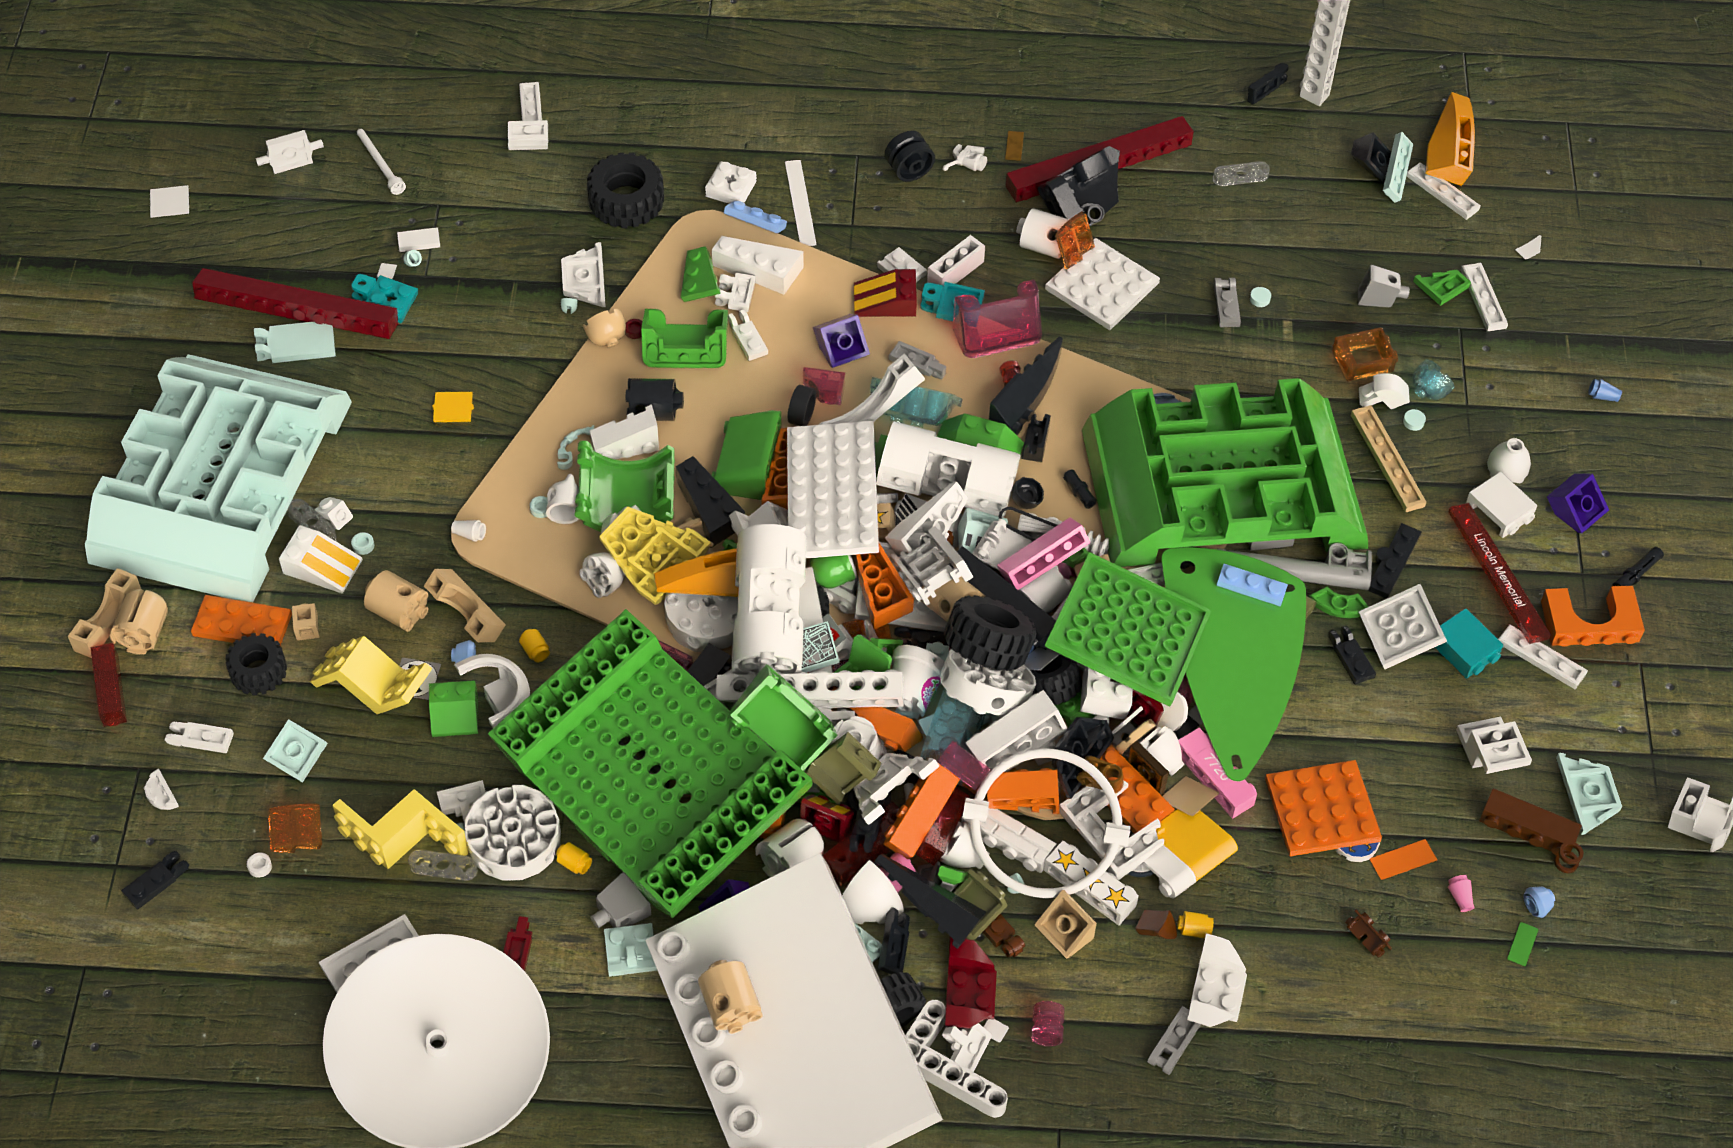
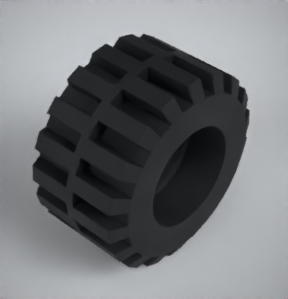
(254, 649)
(1058, 679)
(904, 996)

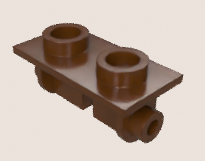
(1375, 941)

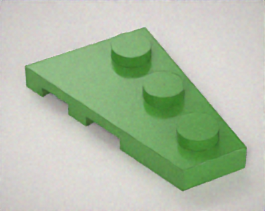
(699, 276)

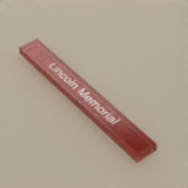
(1499, 573)

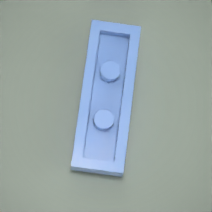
(755, 216)
(1252, 585)

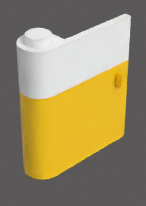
(1189, 851)

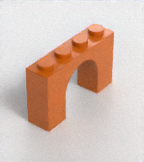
(1569, 629)

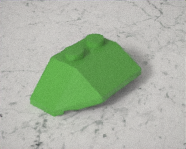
(975, 430)

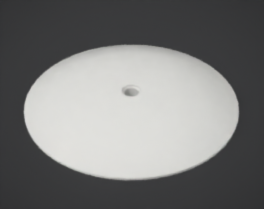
(427, 992)

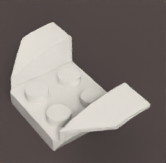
(1217, 984)

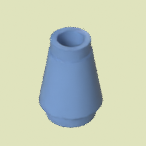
(1602, 390)

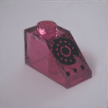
(827, 383)

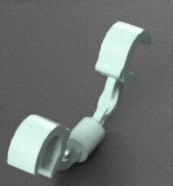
(563, 454)

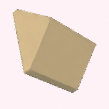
(1066, 925)

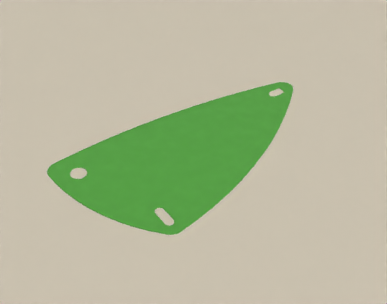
(1244, 654)

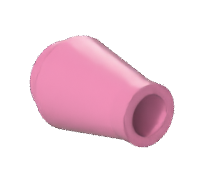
(1462, 892)

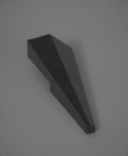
(947, 909)

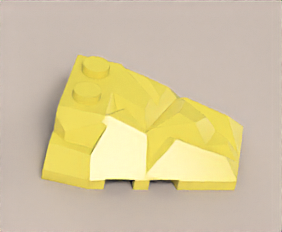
(649, 546)

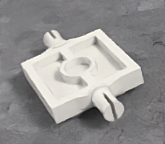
(289, 152)

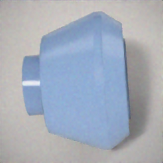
(463, 651)
(1539, 900)

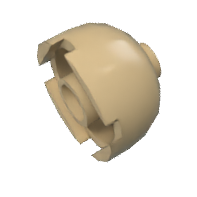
(606, 328)

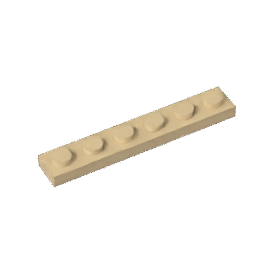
(1388, 458)

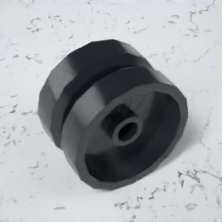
(909, 156)

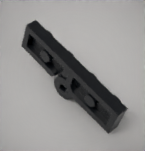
(1393, 560)

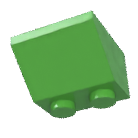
(453, 708)

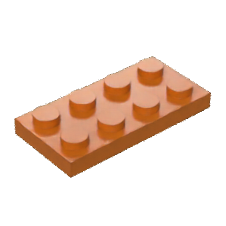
(231, 619)
(1140, 801)

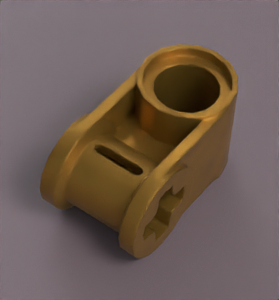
(1107, 769)

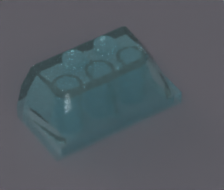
(921, 406)
(950, 723)

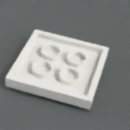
(1402, 626)

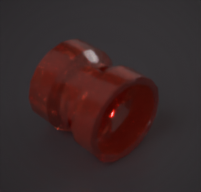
(1008, 370)

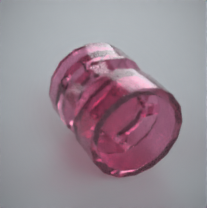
(1048, 1023)

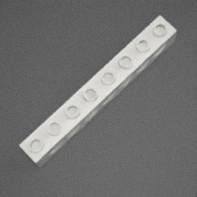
(1323, 50)
(843, 697)

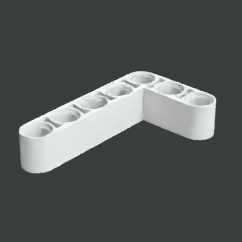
(946, 1066)

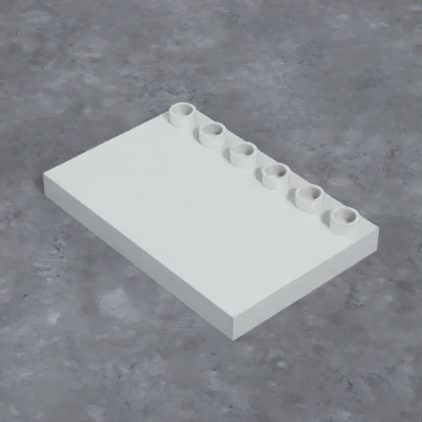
(829, 1050)

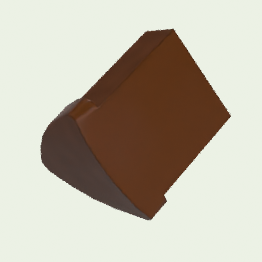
(1157, 924)

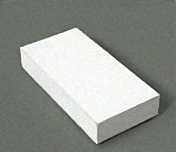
(418, 239)

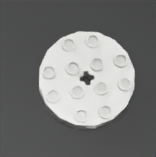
(701, 619)
(984, 687)
(512, 832)

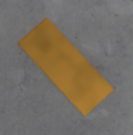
(1014, 145)

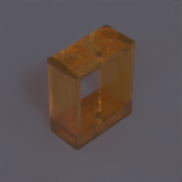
(1353, 371)

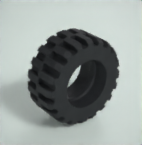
(625, 208)
(990, 633)

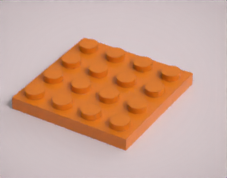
(1323, 808)

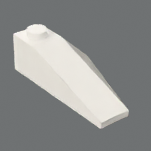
(937, 512)

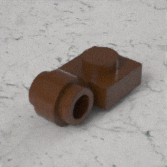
(1002, 932)

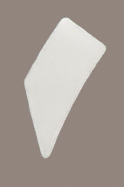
(1531, 248)

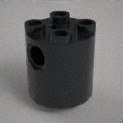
(656, 392)

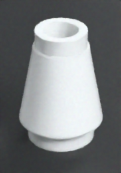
(469, 529)

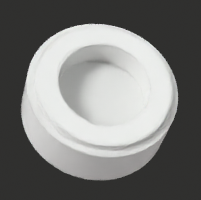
(259, 864)

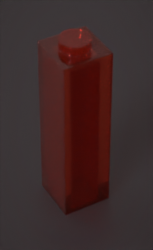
(108, 685)
(942, 830)

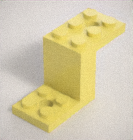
(370, 675)
(400, 829)

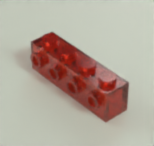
(847, 864)

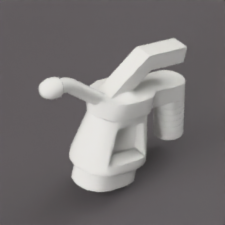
(970, 157)

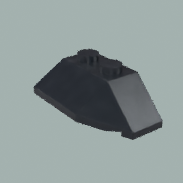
(1083, 739)

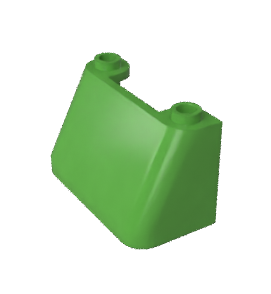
(684, 344)
(748, 453)
(783, 718)

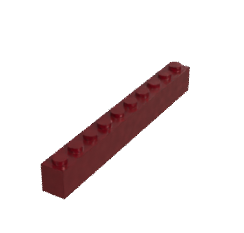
(1133, 148)
(295, 303)

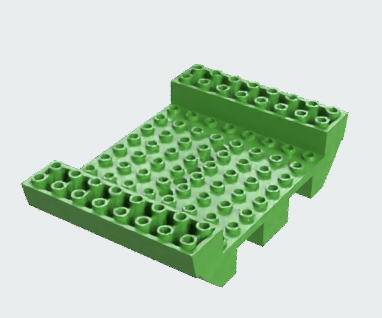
(1150, 506)
(571, 752)

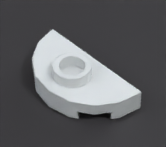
(159, 793)

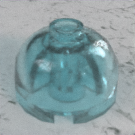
(1431, 382)

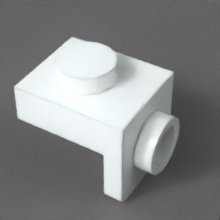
(335, 511)

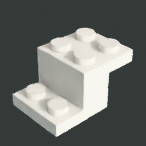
(767, 514)
(1494, 745)

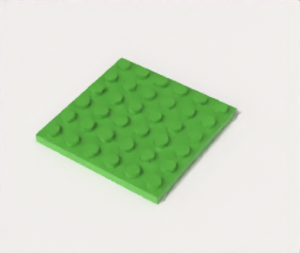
(1128, 629)

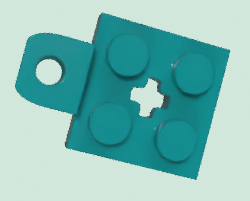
(384, 287)
(944, 298)

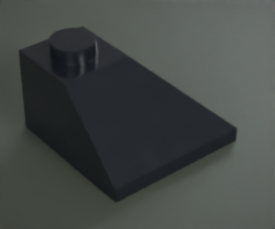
(1372, 155)

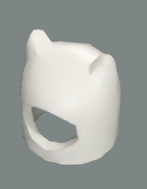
(562, 501)

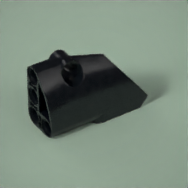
(1084, 187)

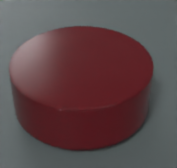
(633, 328)

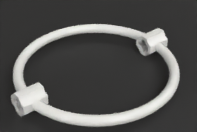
(1114, 835)

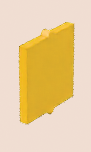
(453, 406)

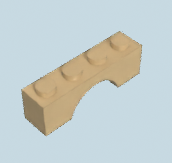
(451, 589)
(98, 628)

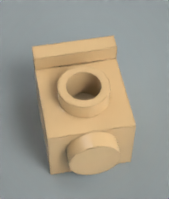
(305, 621)

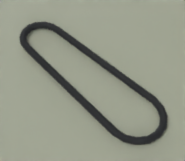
(1026, 514)

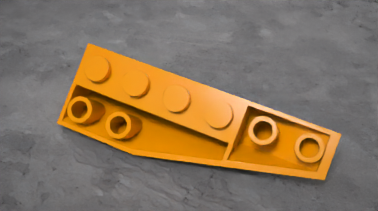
(1452, 142)
(703, 575)

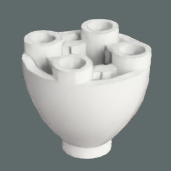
(1511, 460)
(602, 573)
(1166, 750)
(961, 849)

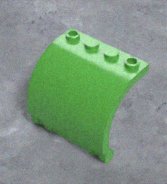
(614, 484)

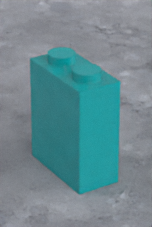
(1469, 644)

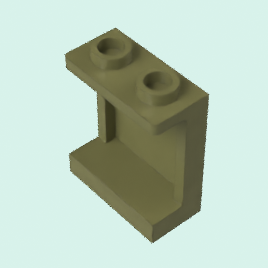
(842, 767)
(981, 894)

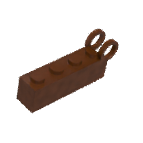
(1535, 826)

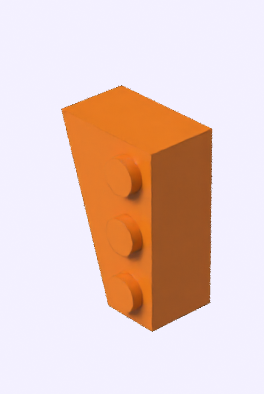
(1025, 789)

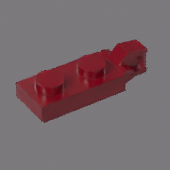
(519, 942)

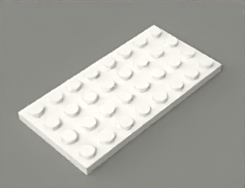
(833, 487)

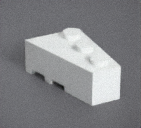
(628, 437)

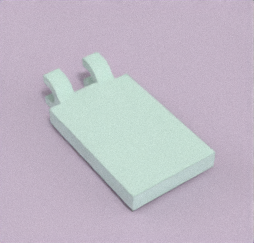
(295, 342)

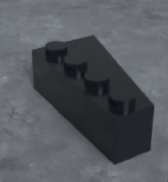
(707, 500)

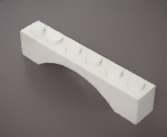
(897, 382)

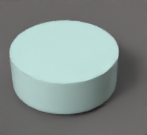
(1260, 297)
(1414, 420)
(538, 506)
(362, 543)

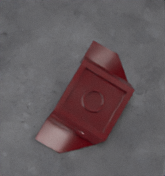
(969, 986)

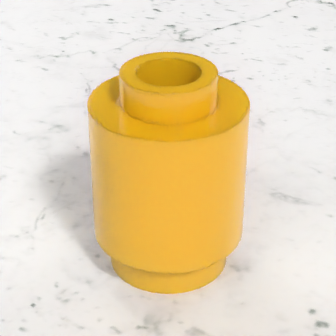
(534, 645)
(573, 858)
(1195, 924)

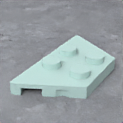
(1589, 791)

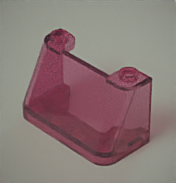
(998, 324)

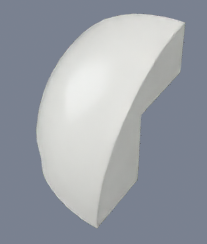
(871, 895)

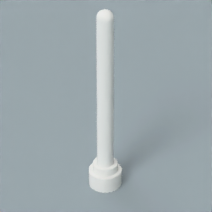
(395, 183)

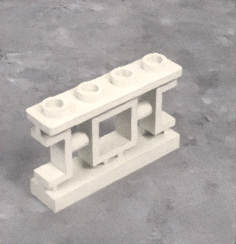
(930, 566)

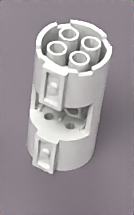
(927, 464)
(769, 579)

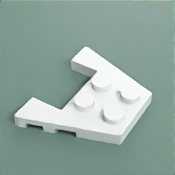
(892, 772)

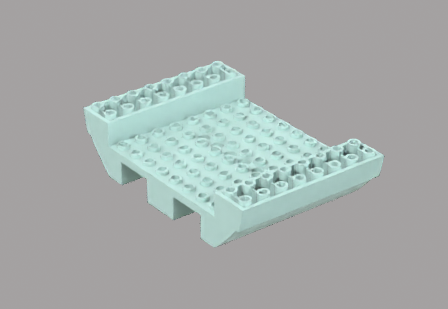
(216, 544)

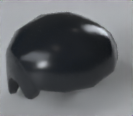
(1027, 493)

